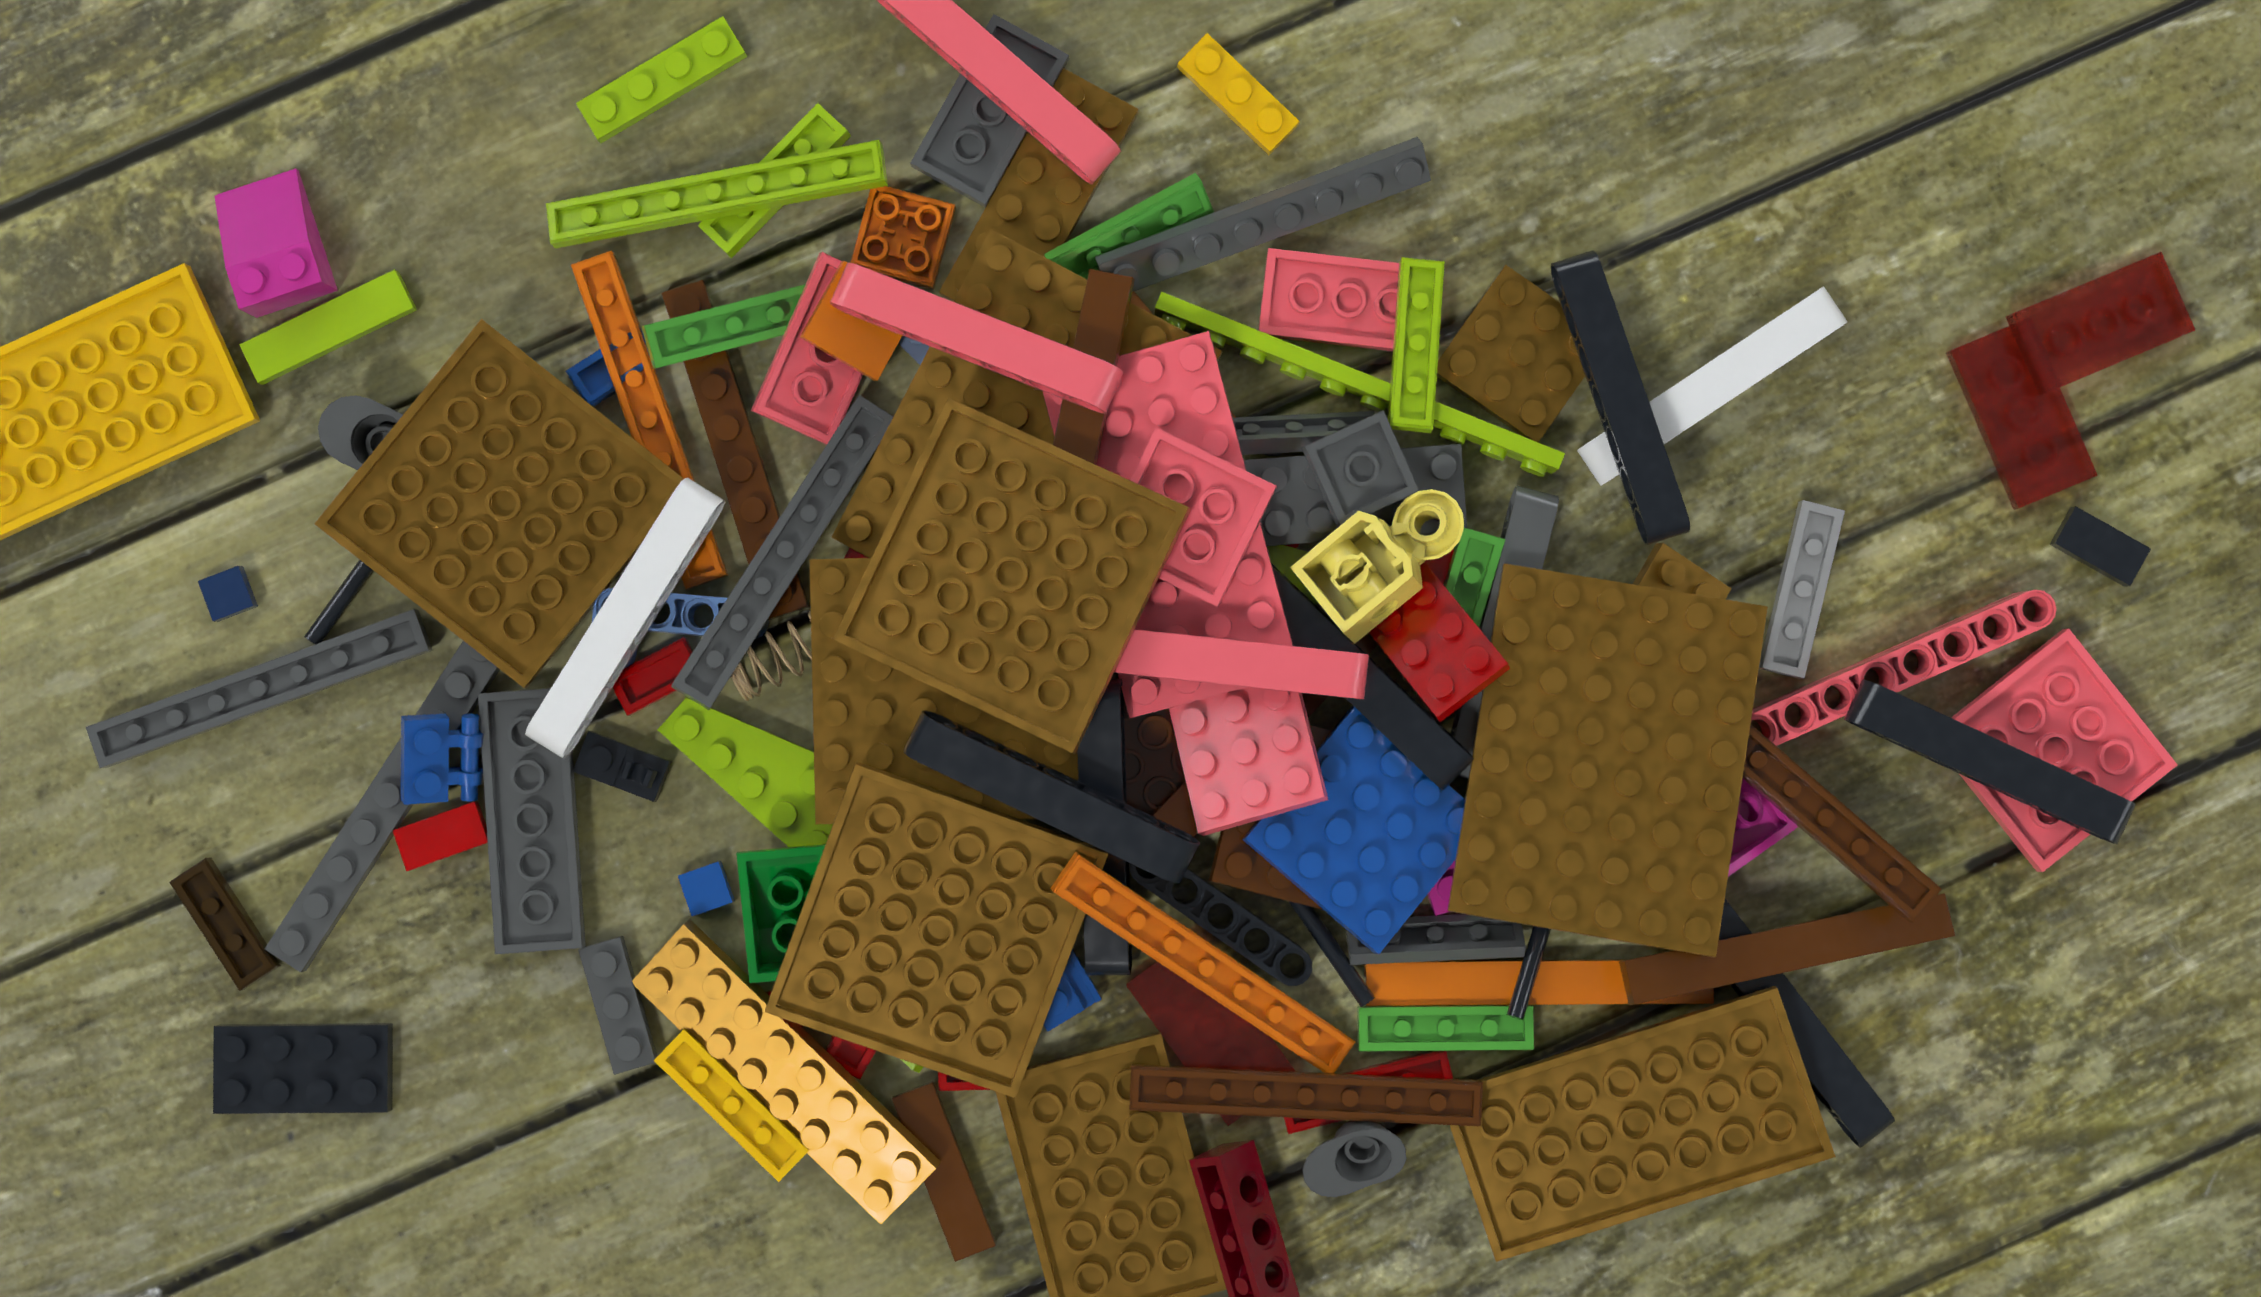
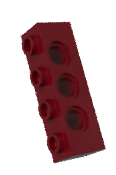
(1243, 1221)

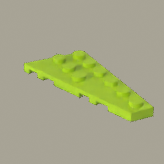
(754, 767)

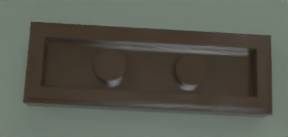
(224, 923)

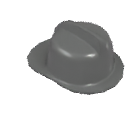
(354, 428)
(1354, 1159)

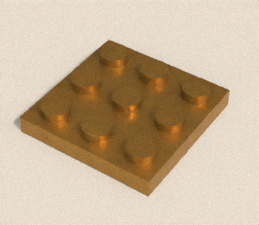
(1515, 356)

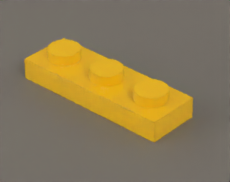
(1238, 94)

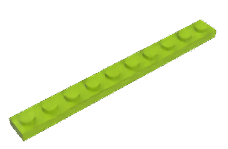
(1338, 378)

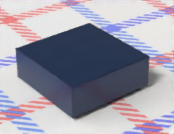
(227, 593)

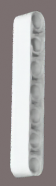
(1729, 374)
(625, 618)

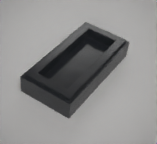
(2100, 546)

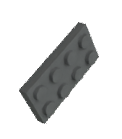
(972, 135)

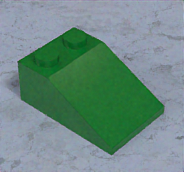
(771, 899)

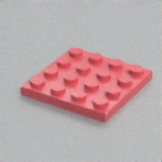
(2074, 718)

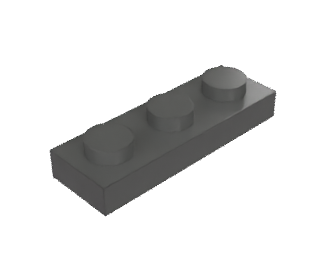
(618, 1005)

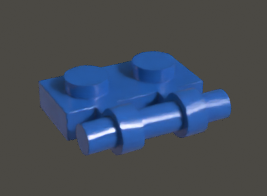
(426, 758)

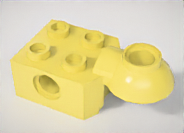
(1373, 568)

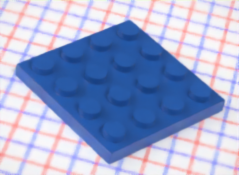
(1373, 842)

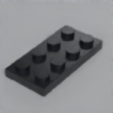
(302, 1068)

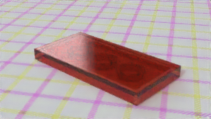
(2100, 323)
(2025, 433)
(1201, 1028)

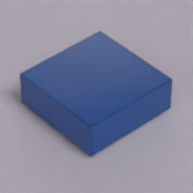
(706, 888)

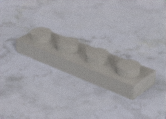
(1801, 589)

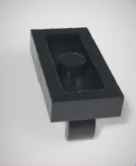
(622, 766)

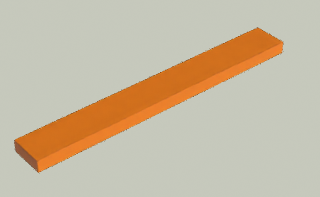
(641, 392)
(1202, 964)
(1494, 982)

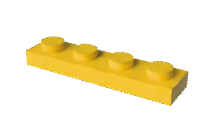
(731, 1105)

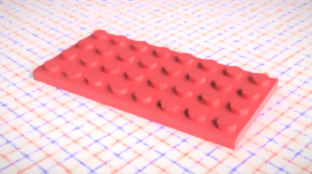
(1184, 394)

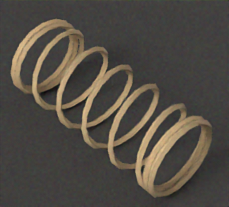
(741, 679)

